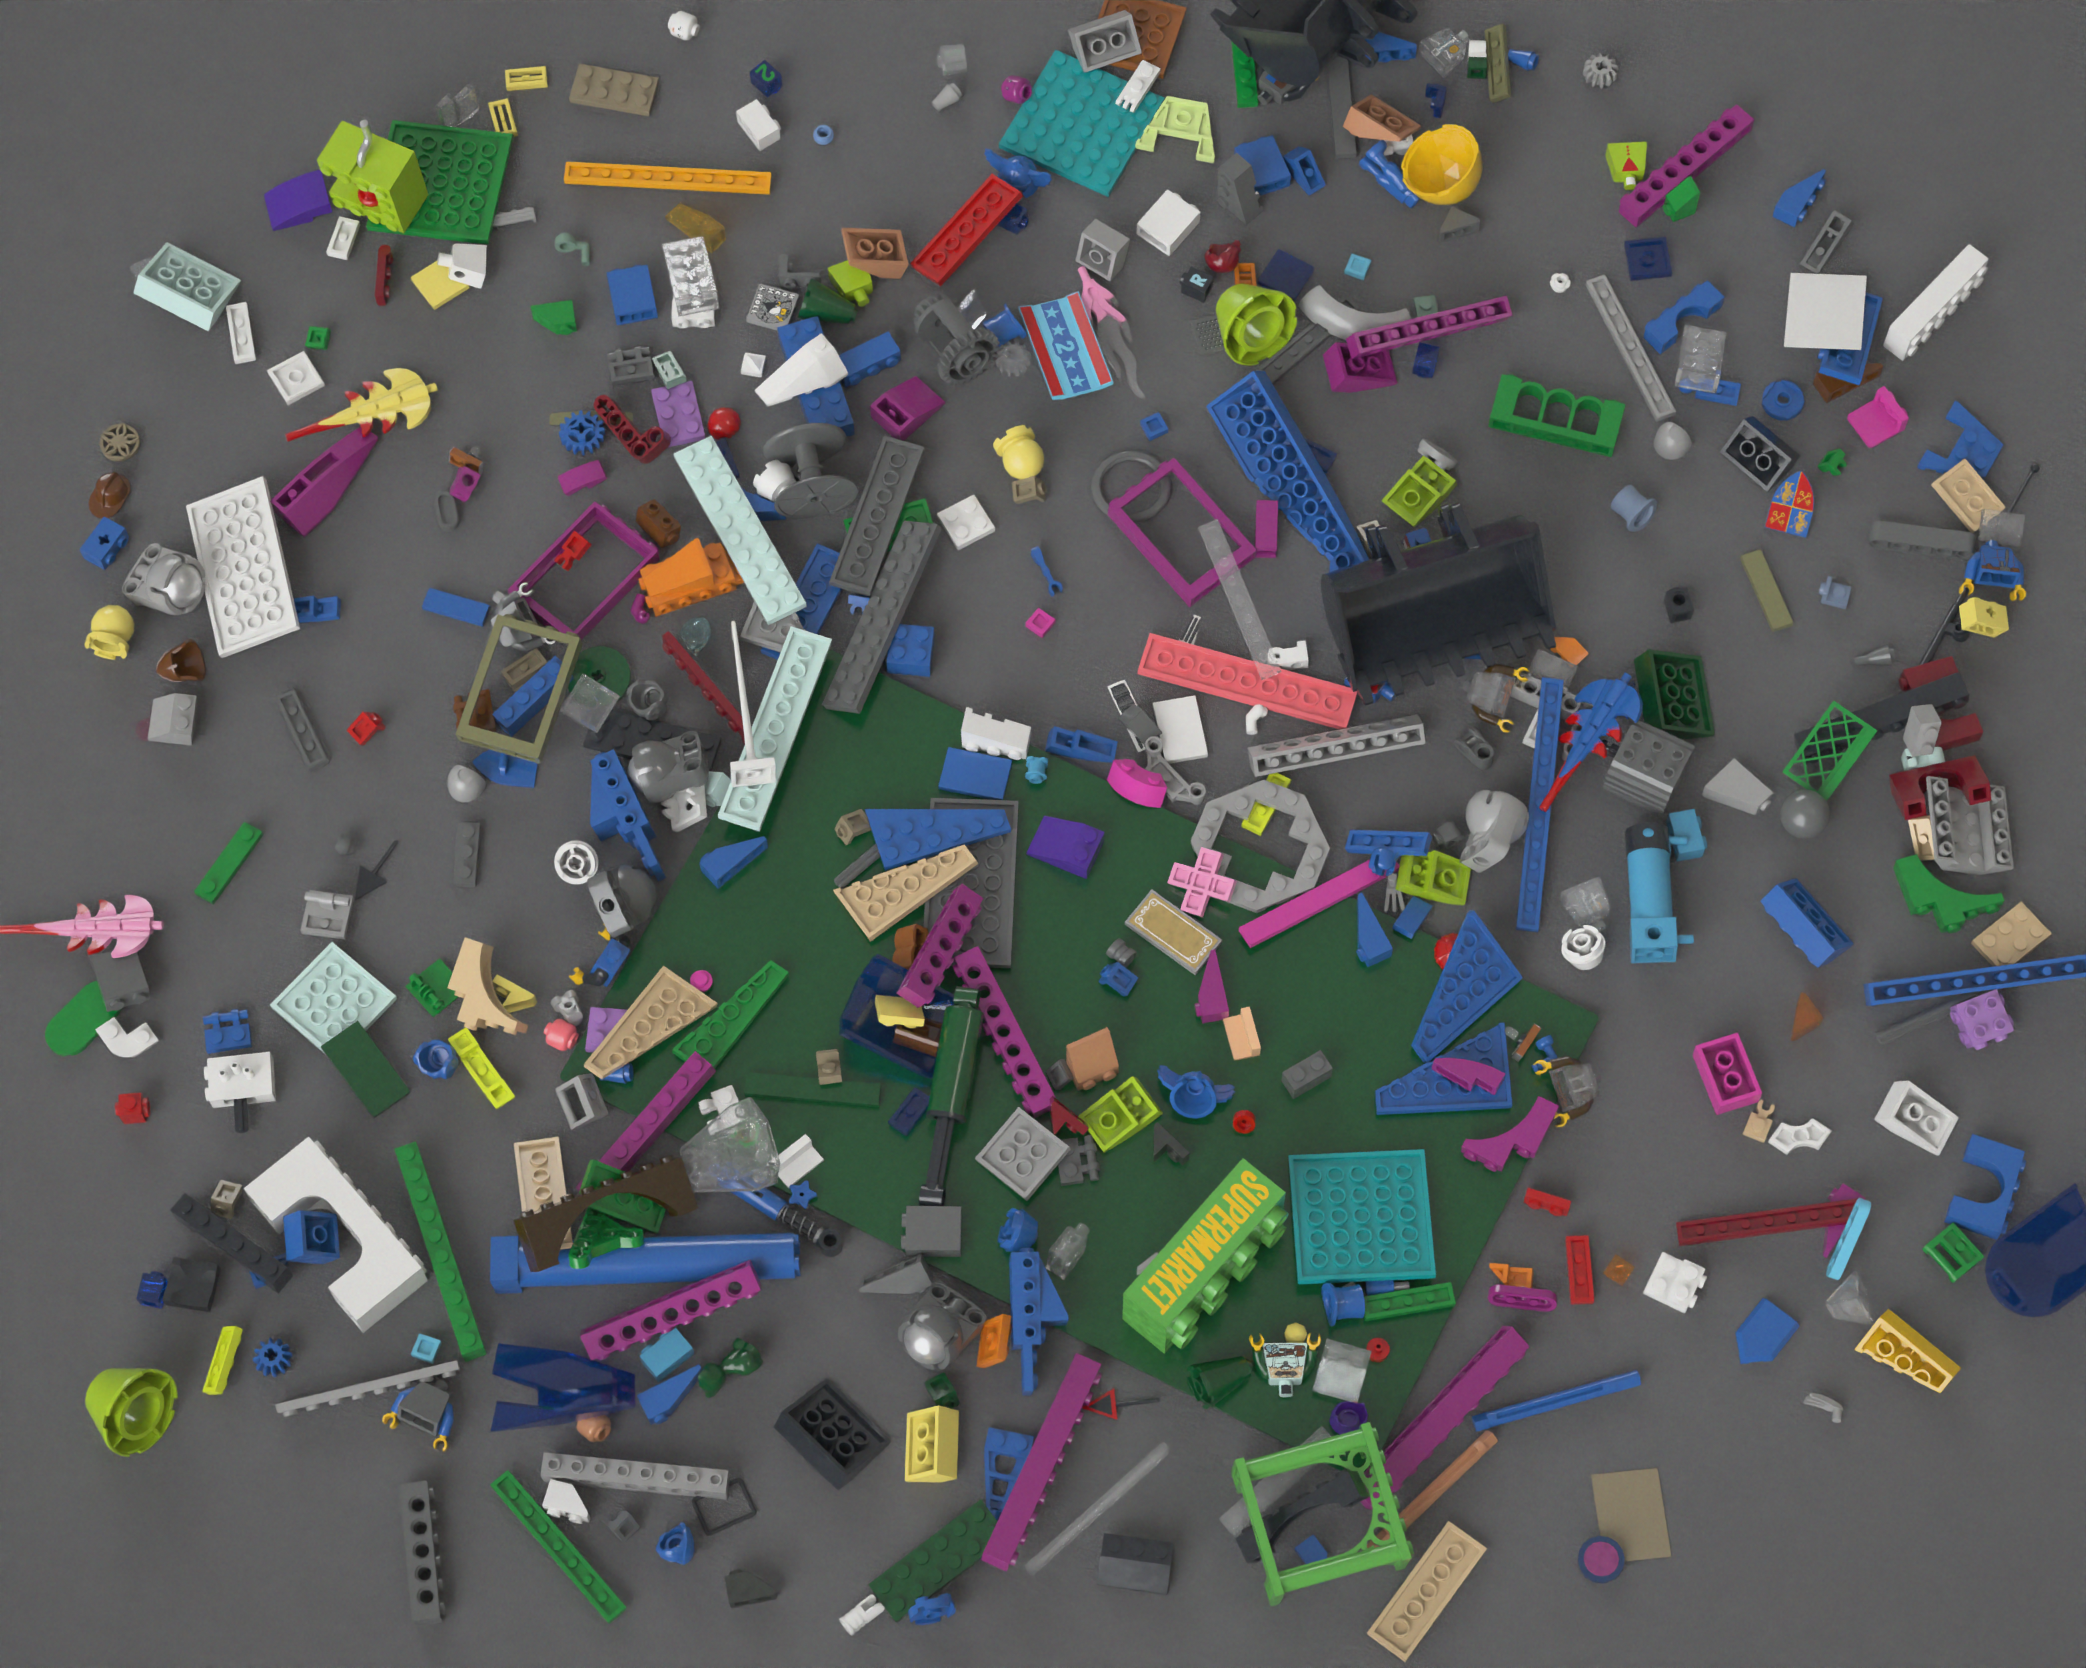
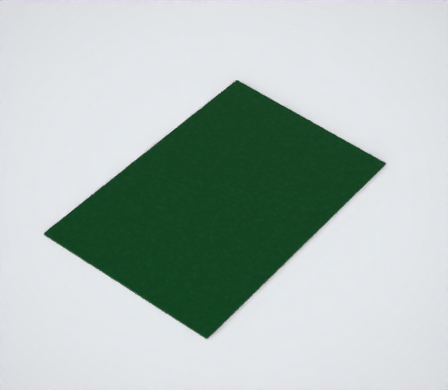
(1302, 995)

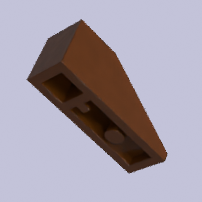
(1832, 388)

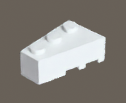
(995, 737)

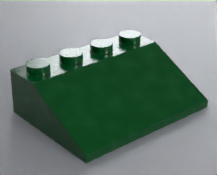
(1674, 693)

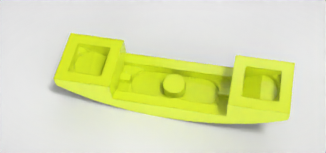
(480, 1068)

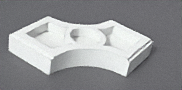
(1790, 1137)

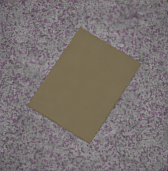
(1632, 1512)

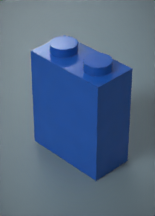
(1267, 164)
(632, 294)

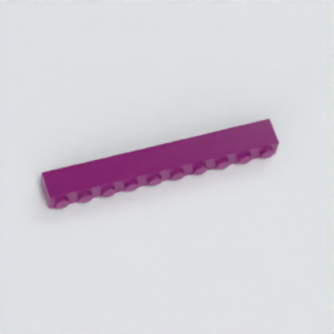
(1450, 1407)
(1041, 1462)

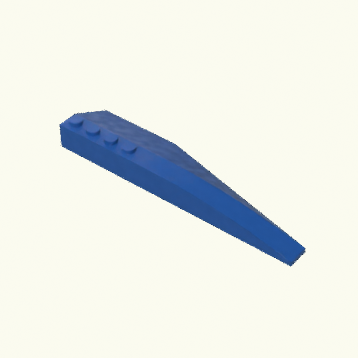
(1284, 466)

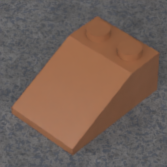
(1378, 120)
(876, 251)
(1092, 1059)

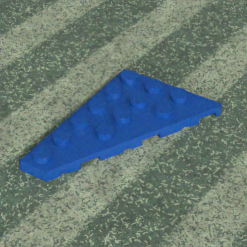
(1469, 985)
(1431, 1092)

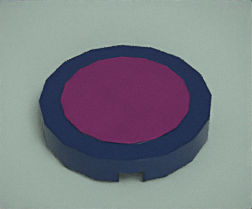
(1601, 1559)

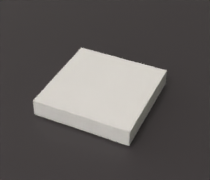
(295, 378)

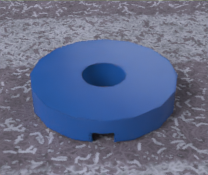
(1779, 410)

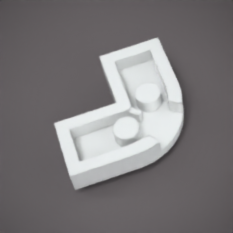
(126, 1044)

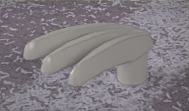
(1391, 886)
(1827, 1404)

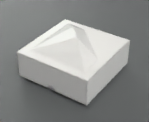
(753, 364)

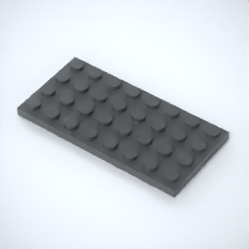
(991, 879)

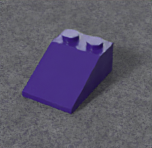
(1067, 845)

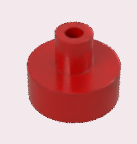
(1244, 1121)
(1380, 1354)

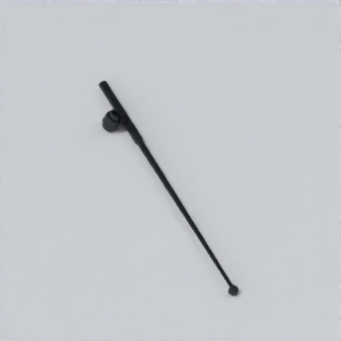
(1955, 630)

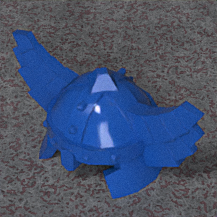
(1018, 172)
(1193, 1092)

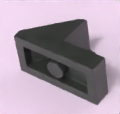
(1166, 1142)

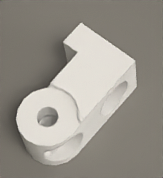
(1293, 657)

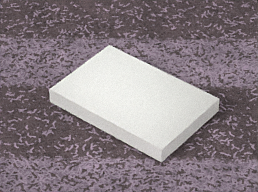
(1180, 729)

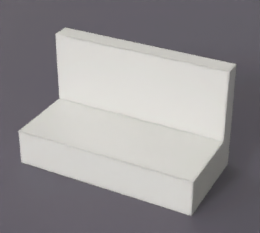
(798, 1161)

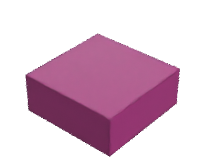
(1040, 623)

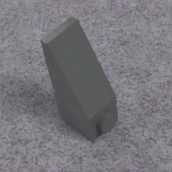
(1827, 242)
(901, 1278)

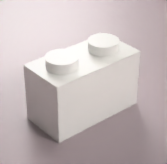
(758, 124)

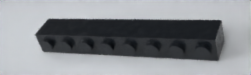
(1887, 714)

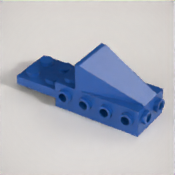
(619, 810)
(1043, 1309)

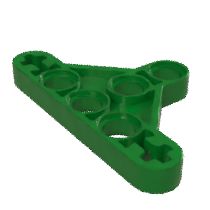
(599, 1236)

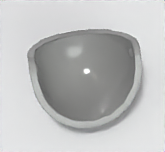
(1671, 441)
(465, 784)

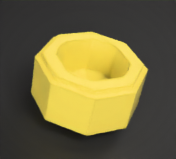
(1295, 1333)

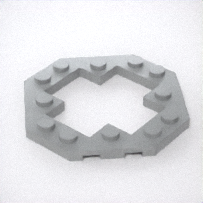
(1303, 828)

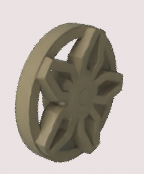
(119, 442)

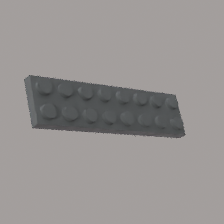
(876, 516)

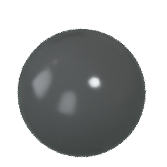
(1805, 814)

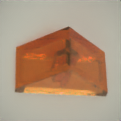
(1806, 1017)

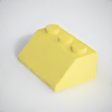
(932, 1445)

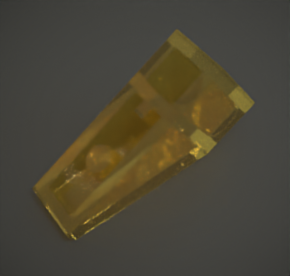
(697, 224)

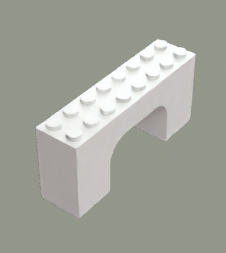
(312, 1181)

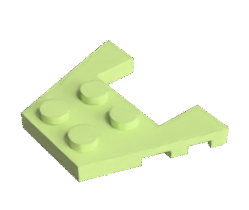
(1183, 120)

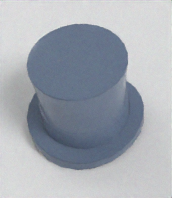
(1634, 508)

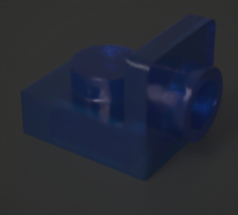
(1438, 95)

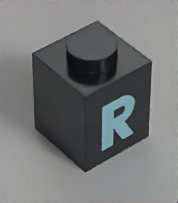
(1196, 284)

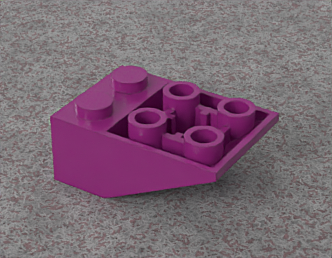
(905, 408)

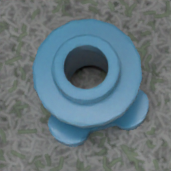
(1036, 769)

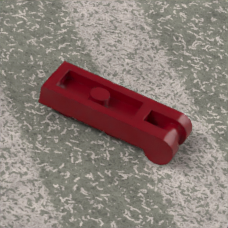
(384, 272)

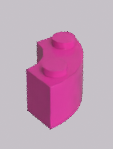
(1137, 783)

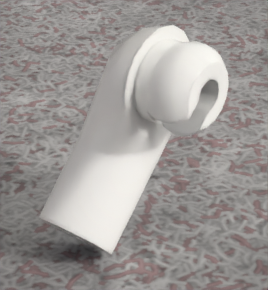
(1252, 717)

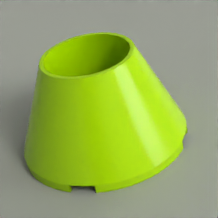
(1254, 322)
(131, 1407)

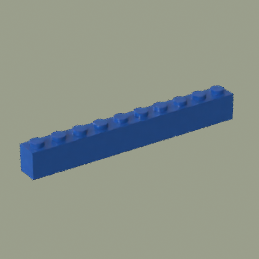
(1975, 980)

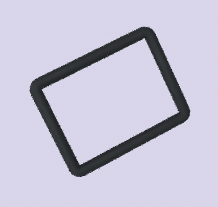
(734, 1522)

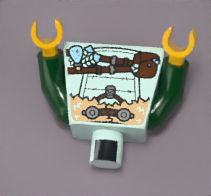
(1285, 1362)

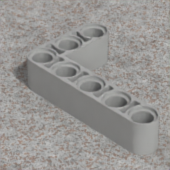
(1519, 693)

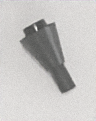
(1880, 656)

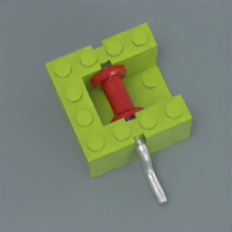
(373, 176)

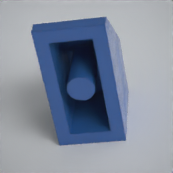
(1304, 169)

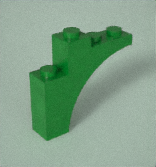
(1948, 905)

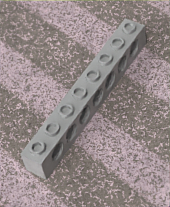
(1336, 745)
(636, 1476)

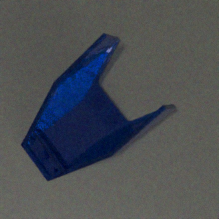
(566, 1386)

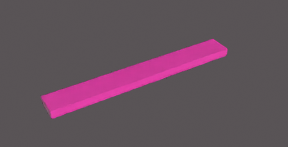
(1310, 904)

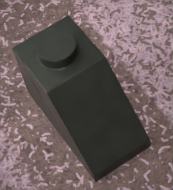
(747, 1589)

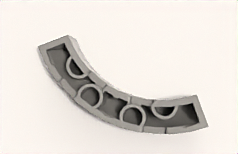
(1342, 320)

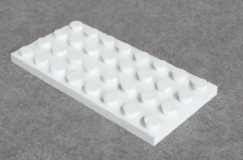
(243, 567)

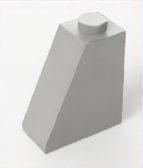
(1738, 789)

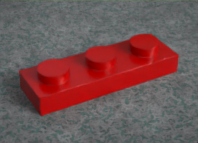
(1579, 1270)

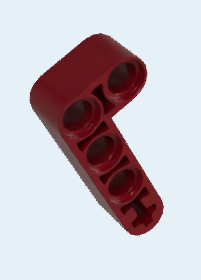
(626, 427)

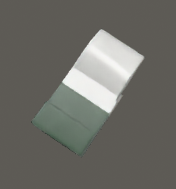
(1477, 59)

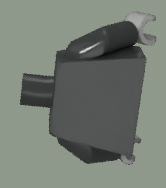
(518, 607)

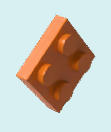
(994, 1341)

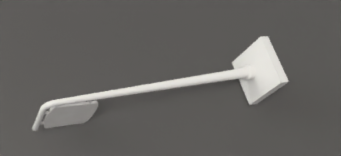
(752, 770)

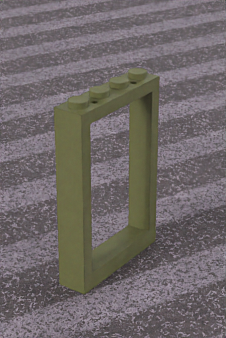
(506, 744)

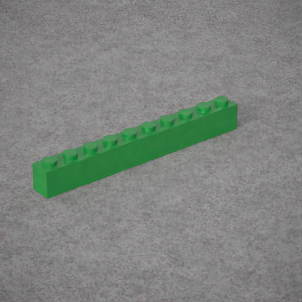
(440, 1251)

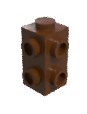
(658, 523)

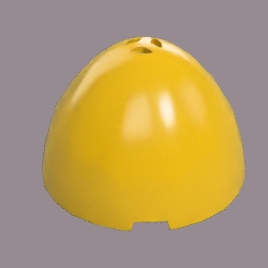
(1443, 165)

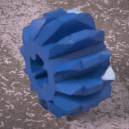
(263, 1355)

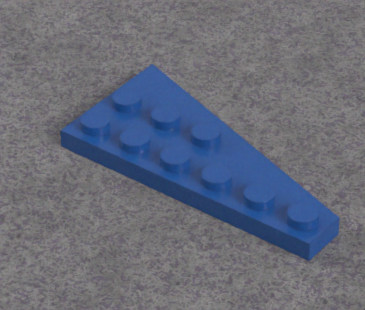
(922, 833)

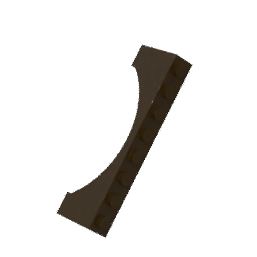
(545, 1229)

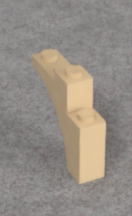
(474, 983)

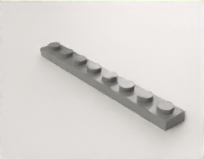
(358, 1391)

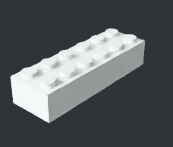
(1936, 302)

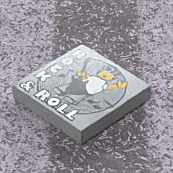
(772, 307)

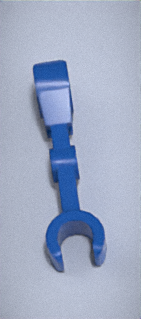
(1037, 556)

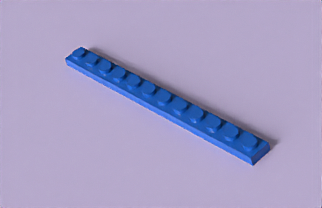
(1541, 783)

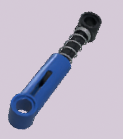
(778, 1209)

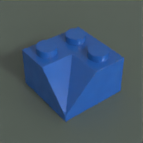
(311, 1237)

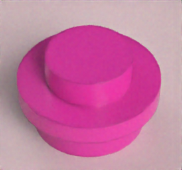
(701, 980)

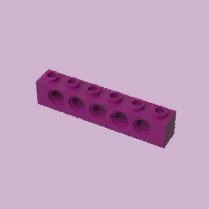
(912, 987)

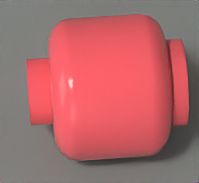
(561, 1034)

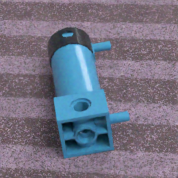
(1650, 892)

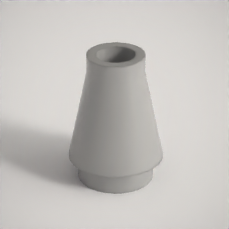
(948, 96)

